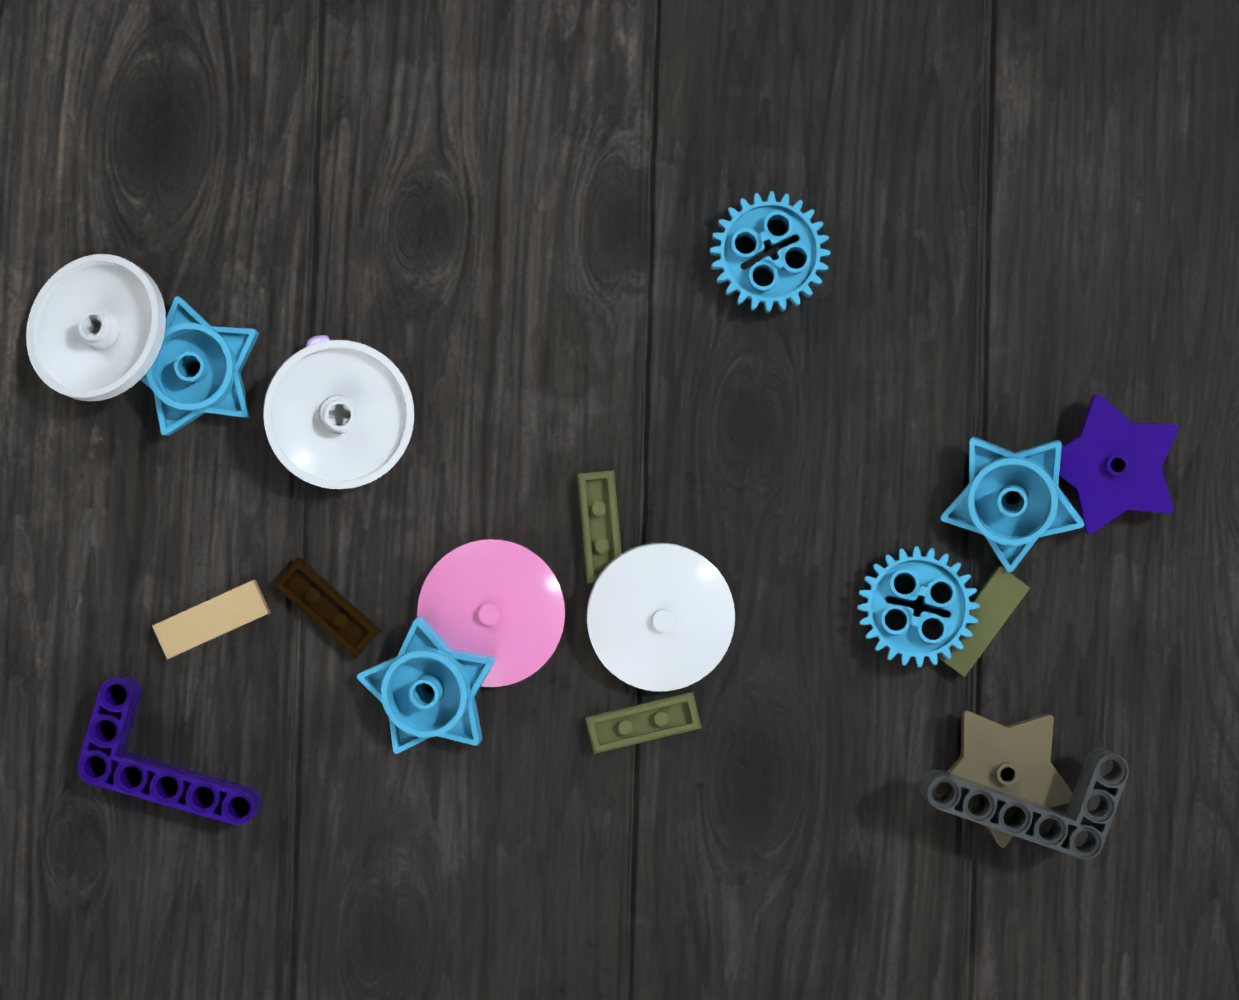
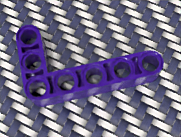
(152, 771)

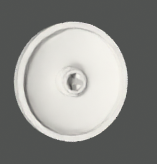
(96, 327)
(338, 414)
(660, 617)

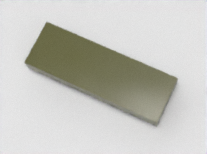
(599, 521)
(997, 602)
(643, 722)

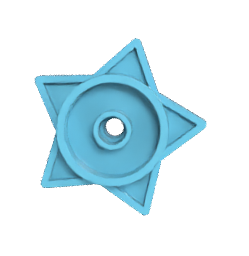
(218, 383)
(1008, 526)
(414, 710)

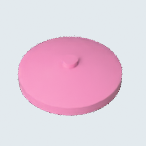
(497, 604)

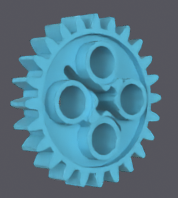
(752, 223)
(924, 573)

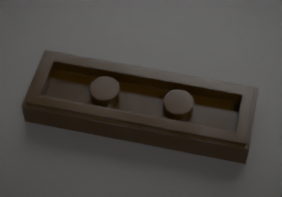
(327, 607)

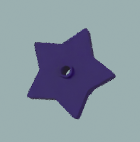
(1140, 454)

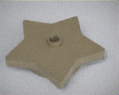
(1022, 747)

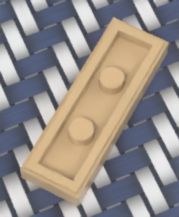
(211, 619)

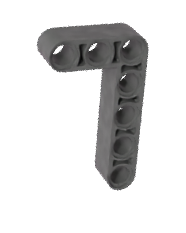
(1031, 814)

